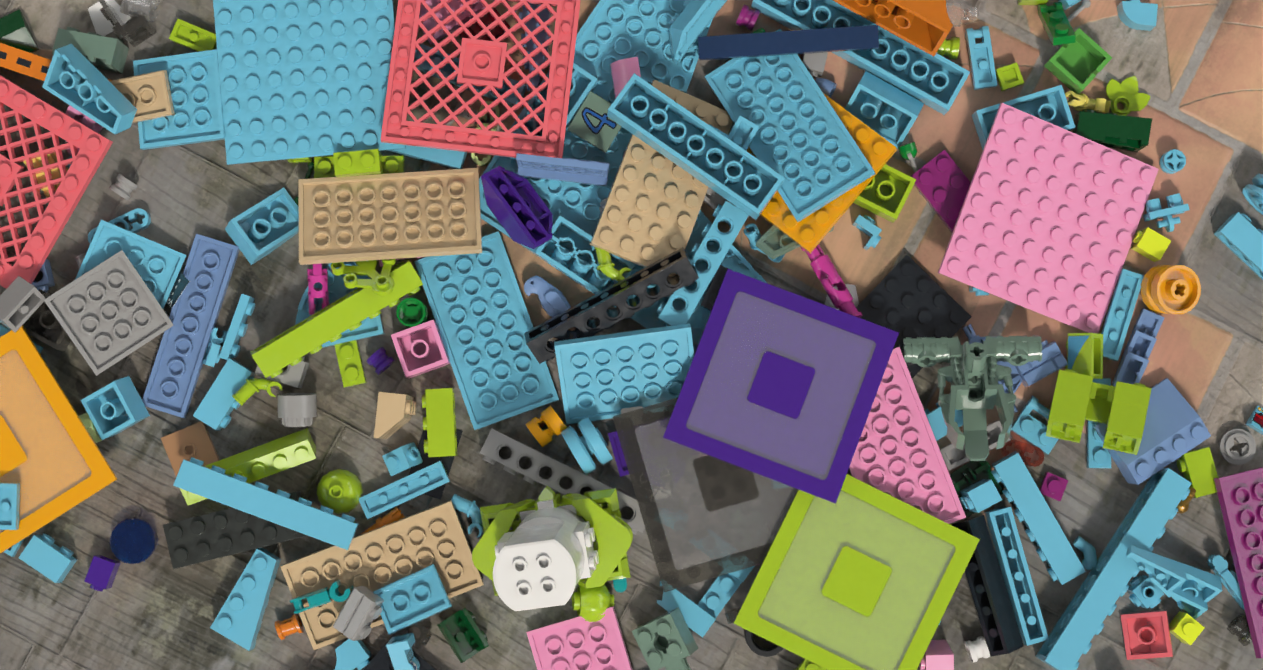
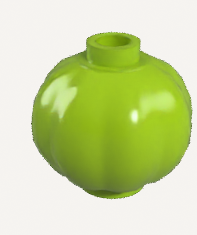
(592, 602)

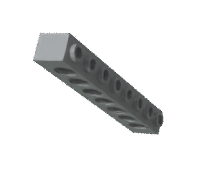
(497, 440)

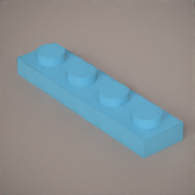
(1120, 313)
(1097, 455)
(404, 490)

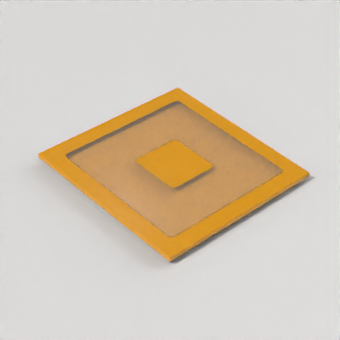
(42, 441)

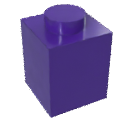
(102, 572)

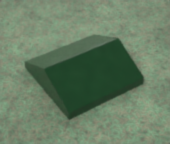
(16, 33)

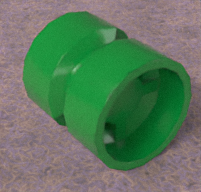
(412, 312)

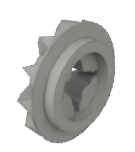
(1246, 451)

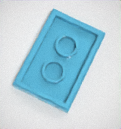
(412, 599)

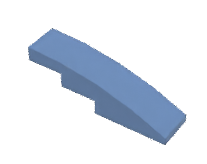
(1138, 348)

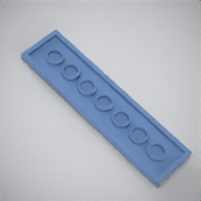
(193, 317)

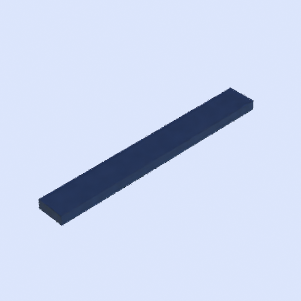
(788, 42)

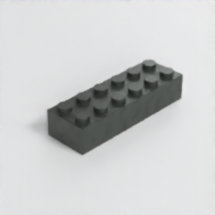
(222, 535)

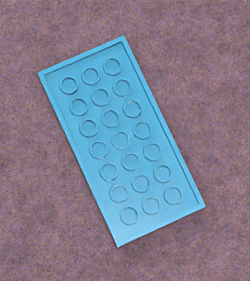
(797, 129)
(483, 332)

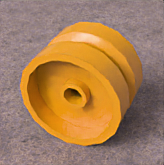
(1170, 289)

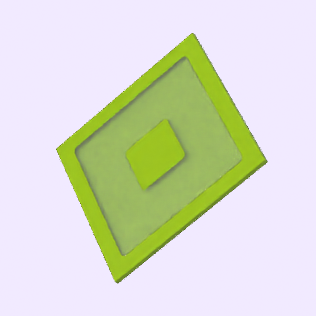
(856, 580)

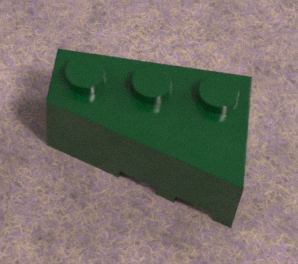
(1113, 130)

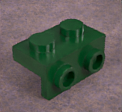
(463, 634)

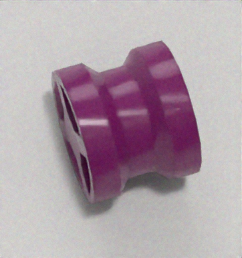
(748, 17)

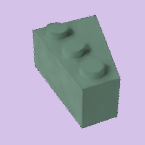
(100, 51)

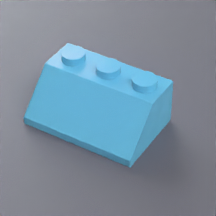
(884, 108)

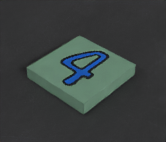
(593, 124)

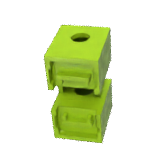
(1119, 407)

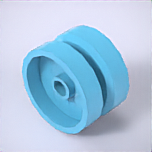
(587, 445)

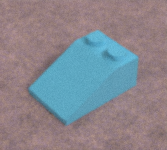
(265, 226)

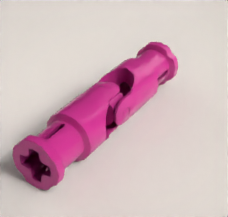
(829, 278)

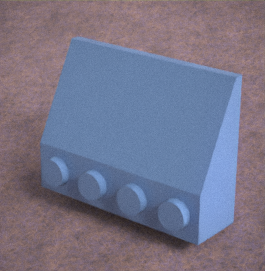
(1168, 433)

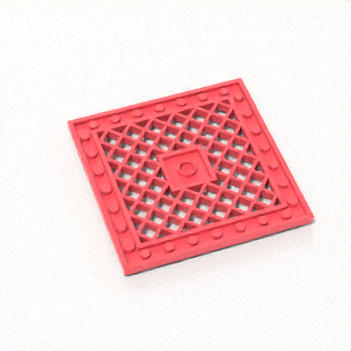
(483, 66)
(72, 182)

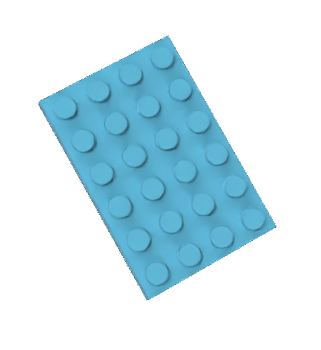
(622, 370)

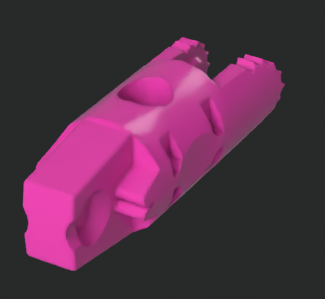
(316, 275)

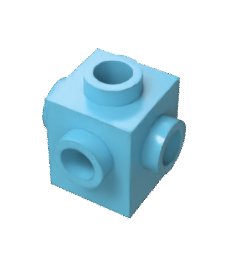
(1137, 592)

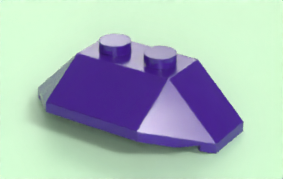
(517, 207)

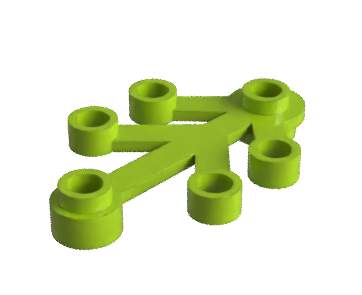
(380, 283)

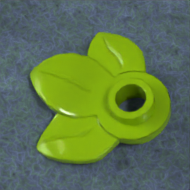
(1127, 94)

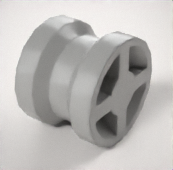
(123, 187)

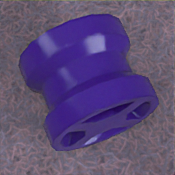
(380, 361)

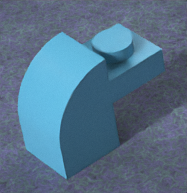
(1137, 14)

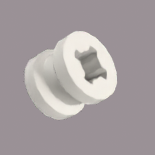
(977, 649)

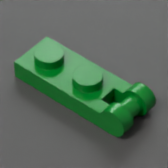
(1056, 24)

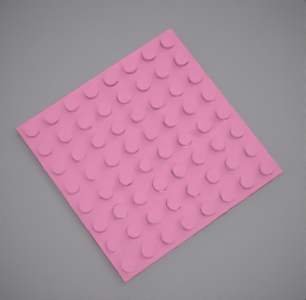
(1048, 219)

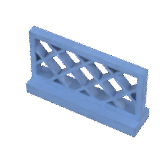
(563, 169)

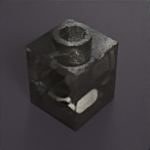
(424, 637)

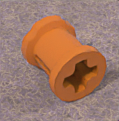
(289, 626)

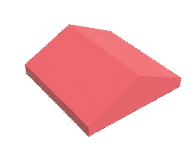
(1146, 635)

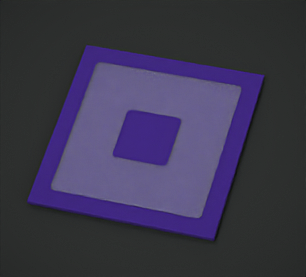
(781, 385)

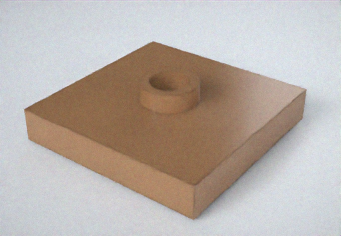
(190, 442)

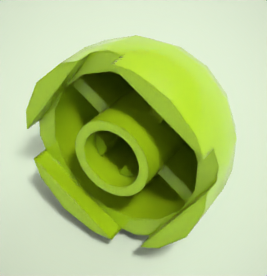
(339, 491)

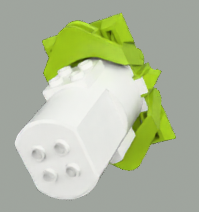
(552, 547)

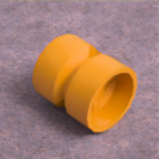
(549, 418)

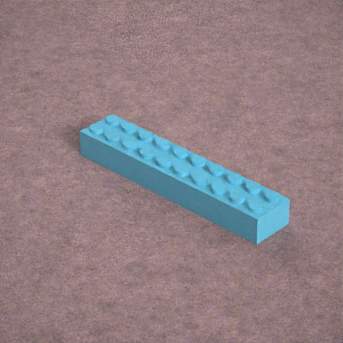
(897, 62)
(1113, 571)

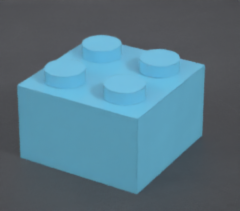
(115, 407)

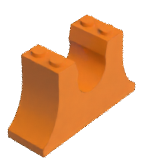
(915, 21)

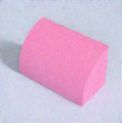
(622, 72)

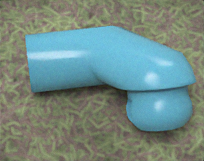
(1090, 558)

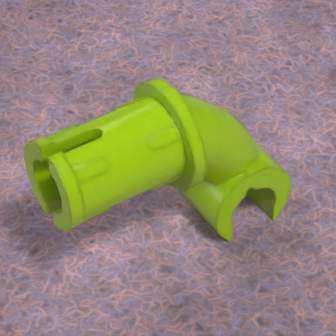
(607, 267)
(252, 386)

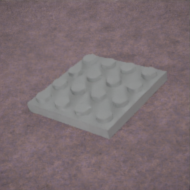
(108, 312)

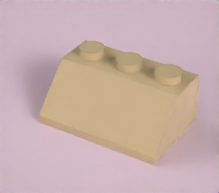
(393, 413)

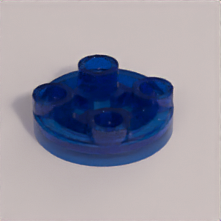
(133, 541)

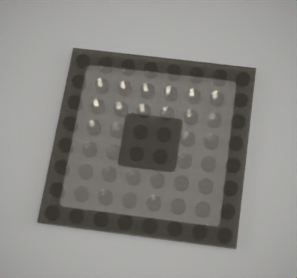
(697, 509)

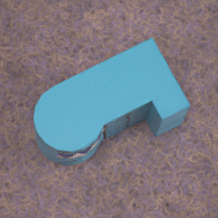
(401, 652)

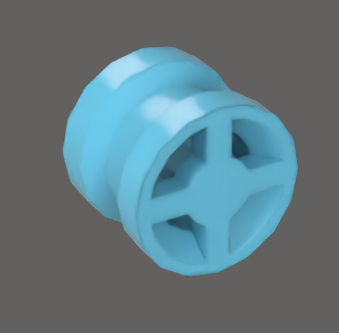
(1174, 157)

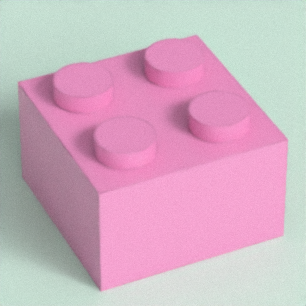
(420, 349)

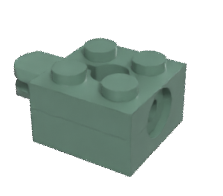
(672, 634)

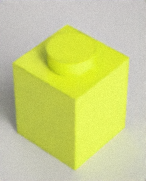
(1150, 244)
(1185, 628)

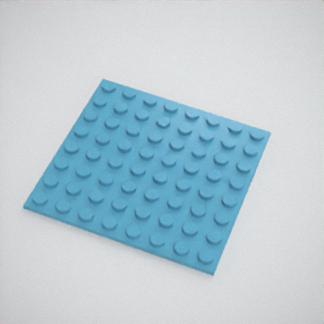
(303, 76)

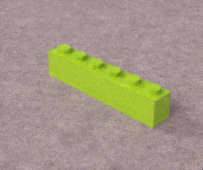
(265, 460)

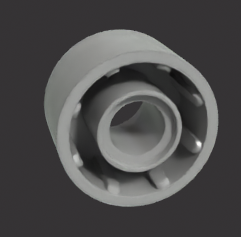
(297, 409)

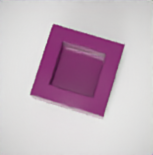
(1053, 486)

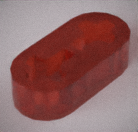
(1024, 447)

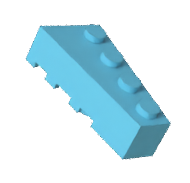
(88, 90)
(245, 606)

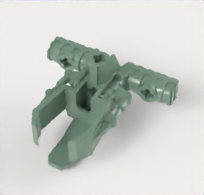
(974, 383)

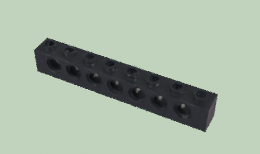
(615, 295)

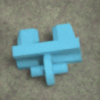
(1175, 206)

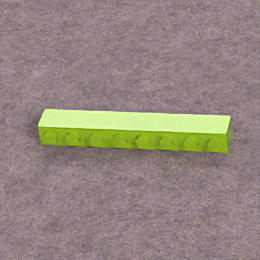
(332, 321)

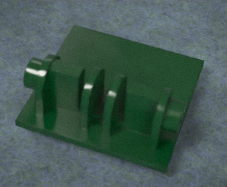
(970, 474)

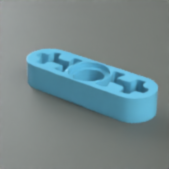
(132, 215)

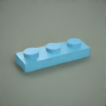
(237, 328)

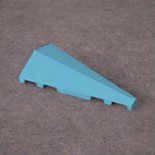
(443, 157)
(1182, 582)

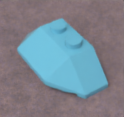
(690, 24)

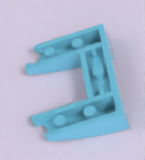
(702, 615)

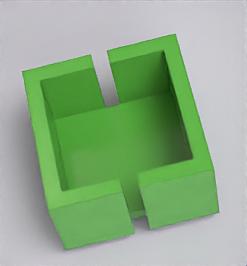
(1077, 61)

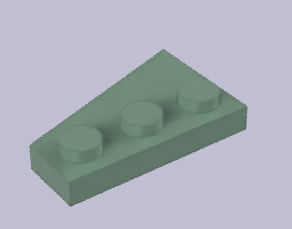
(776, 243)

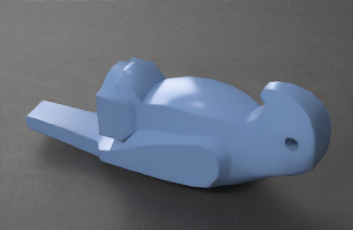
(549, 296)

